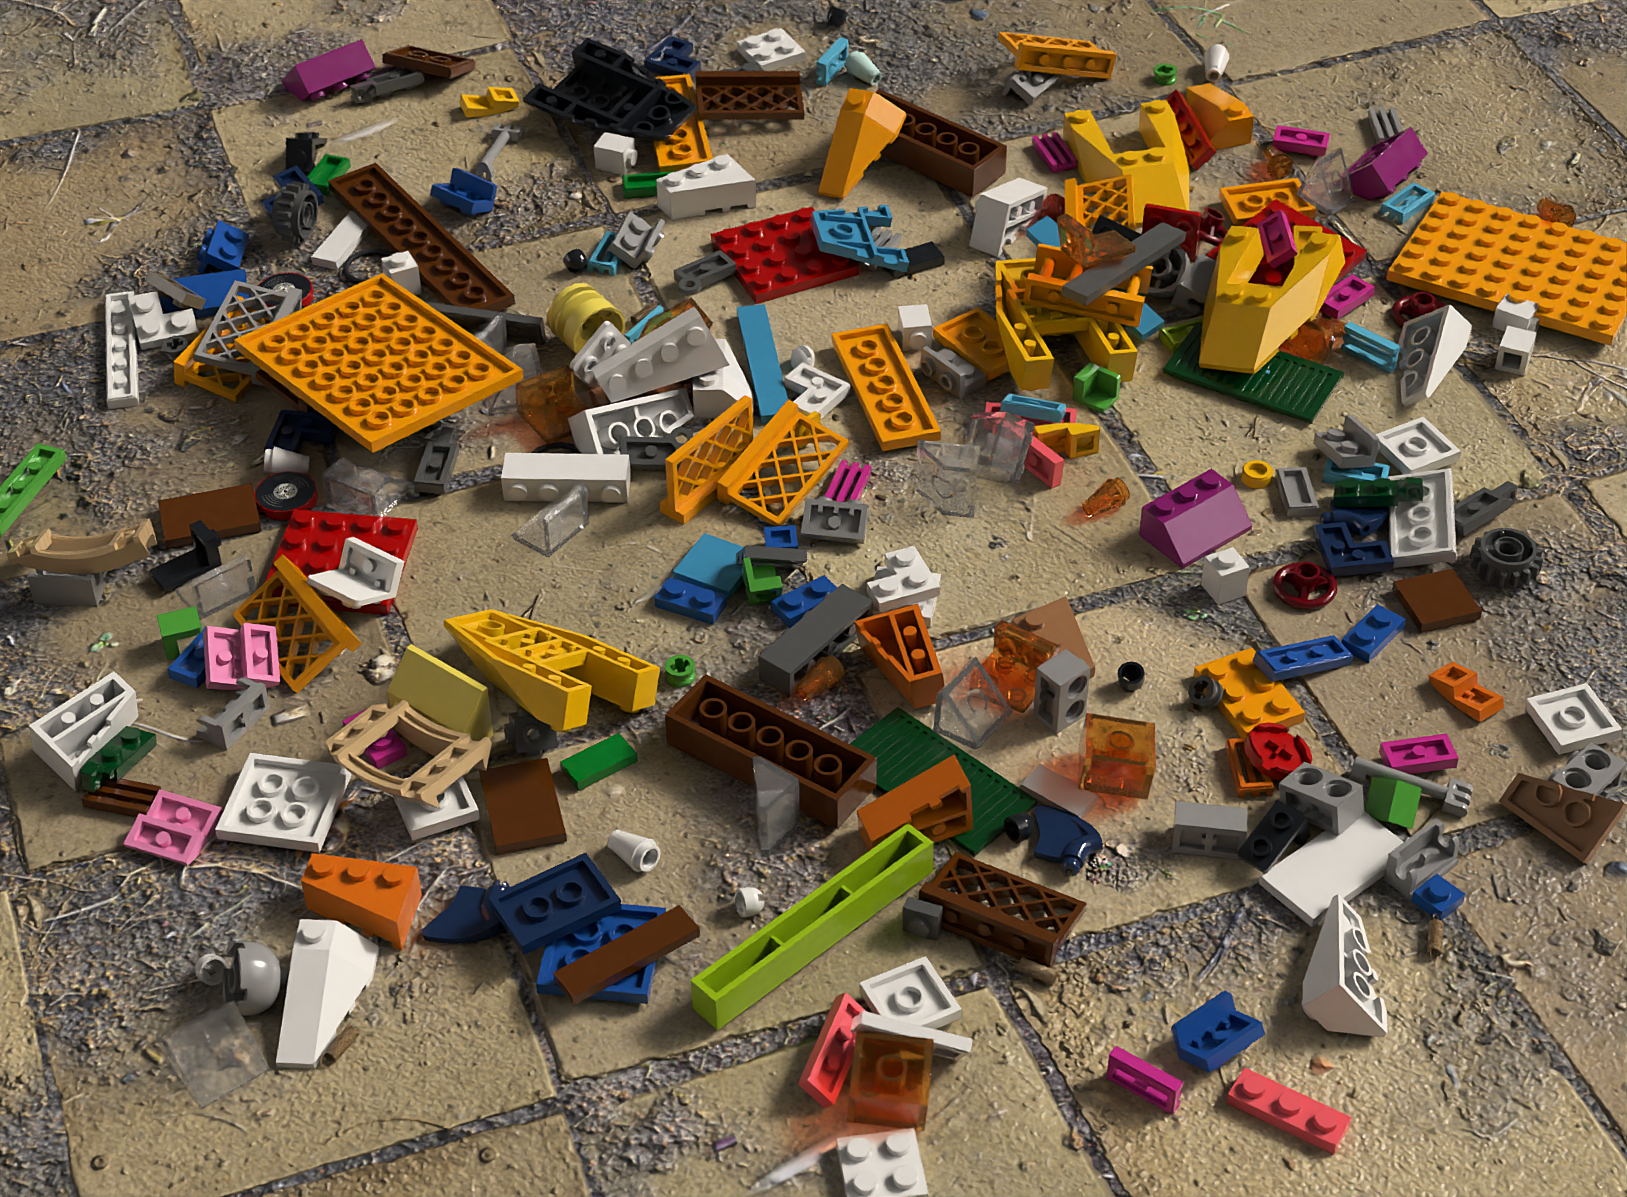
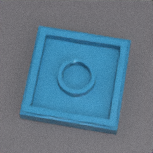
(711, 566)

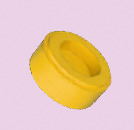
(1257, 474)

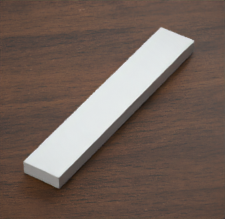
(120, 352)

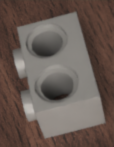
(1061, 691)
(1591, 771)
(1323, 797)

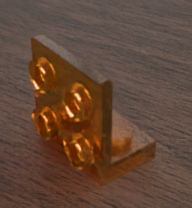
(1088, 248)
(1316, 338)
(549, 402)
(1015, 663)

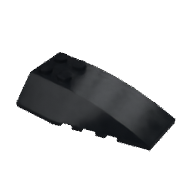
(613, 96)

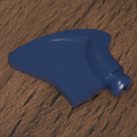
(1358, 519)
(1065, 839)
(467, 917)

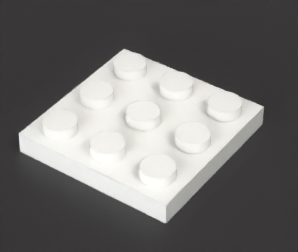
(283, 802)

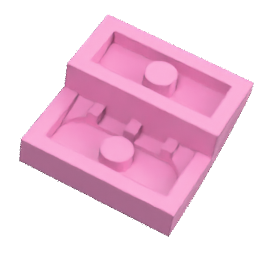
(239, 654)
(174, 827)

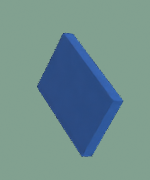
(211, 287)

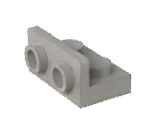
(1029, 84)
(636, 240)
(951, 371)
(1349, 447)
(835, 520)

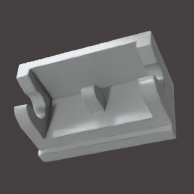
(1196, 285)
(66, 589)
(236, 716)
(1208, 830)
(1421, 858)

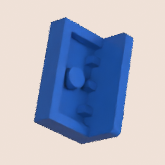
(466, 192)
(222, 247)
(1215, 1033)

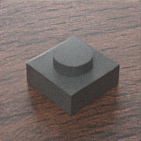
(922, 918)

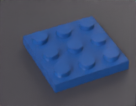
(567, 949)

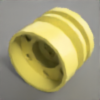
(579, 313)

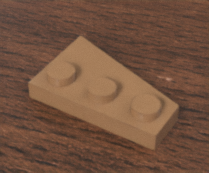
(1057, 624)
(1563, 814)

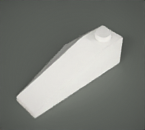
(720, 388)

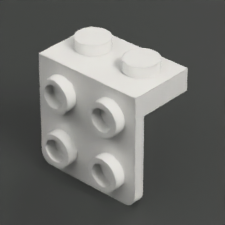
(601, 345)
(363, 575)

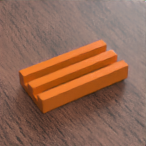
(1252, 786)

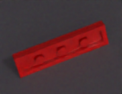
(1194, 139)

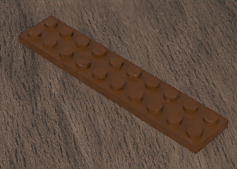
(406, 226)

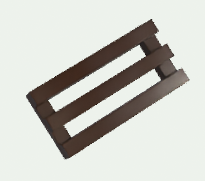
(124, 792)

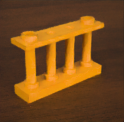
(1111, 306)

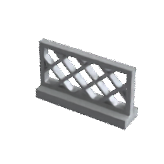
(288, 304)

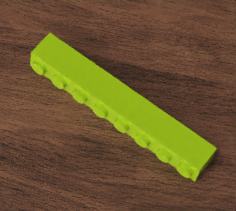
(811, 926)

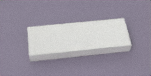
(341, 242)
(944, 1044)

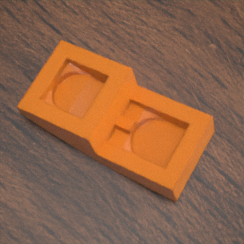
(1462, 690)

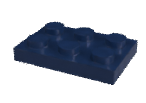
(554, 903)

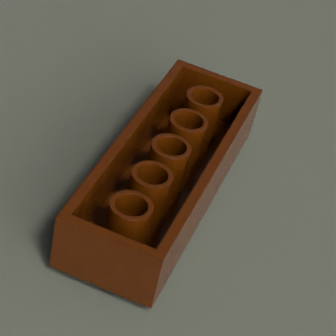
(945, 149)
(733, 727)

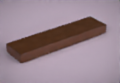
(626, 954)

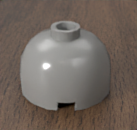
(1168, 273)
(252, 977)

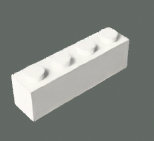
(553, 475)

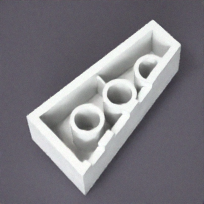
(661, 358)

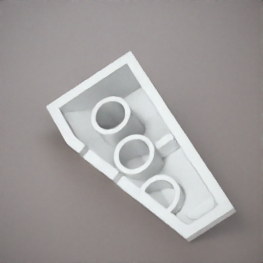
(1430, 350)
(650, 416)
(1340, 979)
(324, 980)

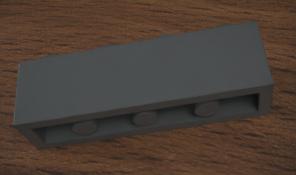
(819, 633)

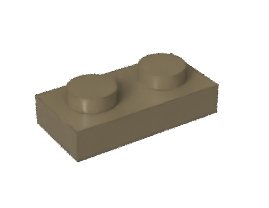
(169, 288)

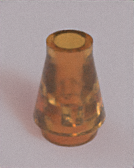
(1277, 163)
(1556, 211)
(1107, 497)
(821, 677)

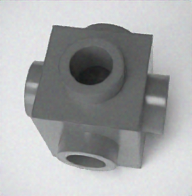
(532, 742)

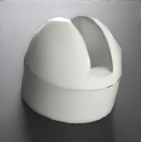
(802, 354)
(747, 901)
(216, 963)

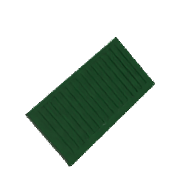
(1291, 388)
(909, 748)

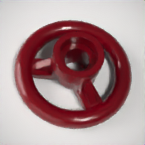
(1211, 223)
(1414, 306)
(1305, 578)

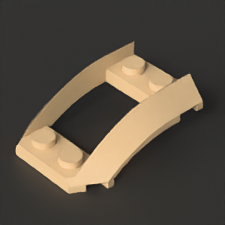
(86, 553)
(452, 750)

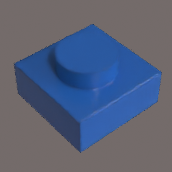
(781, 537)
(1438, 897)

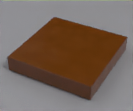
(1436, 600)

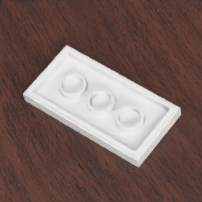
(1424, 529)
(1331, 867)

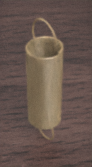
(636, 318)
(1435, 938)
(1037, 971)
(341, 1044)

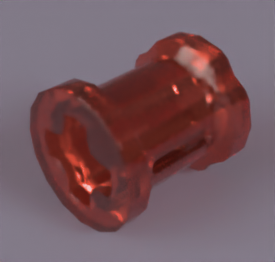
(1053, 207)

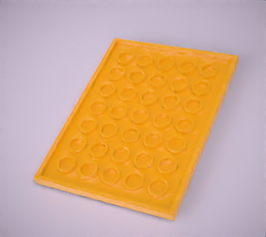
(1487, 251)
(378, 361)

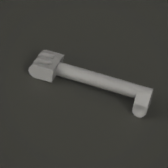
(502, 137)
(1454, 796)

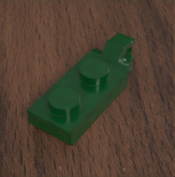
(1377, 493)
(117, 757)

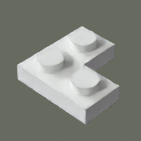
(154, 326)
(817, 389)
(909, 581)

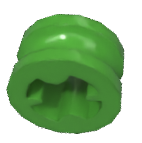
(1165, 74)
(676, 678)

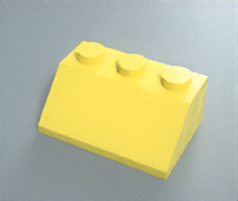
(441, 694)

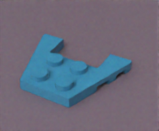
(851, 238)

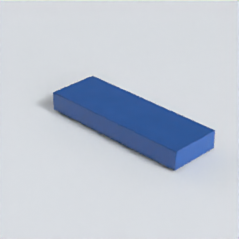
(1302, 658)

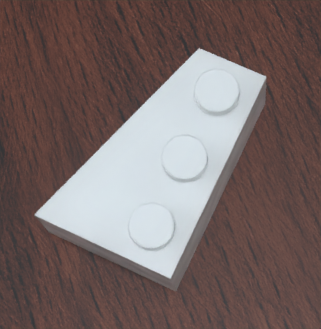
(706, 187)
(1004, 212)
(83, 726)

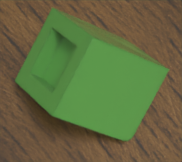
(1096, 387)
(760, 583)
(176, 626)
(1393, 801)

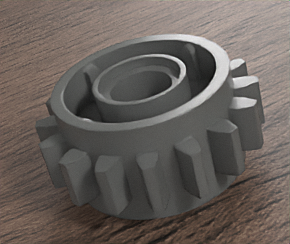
(295, 212)
(1506, 558)

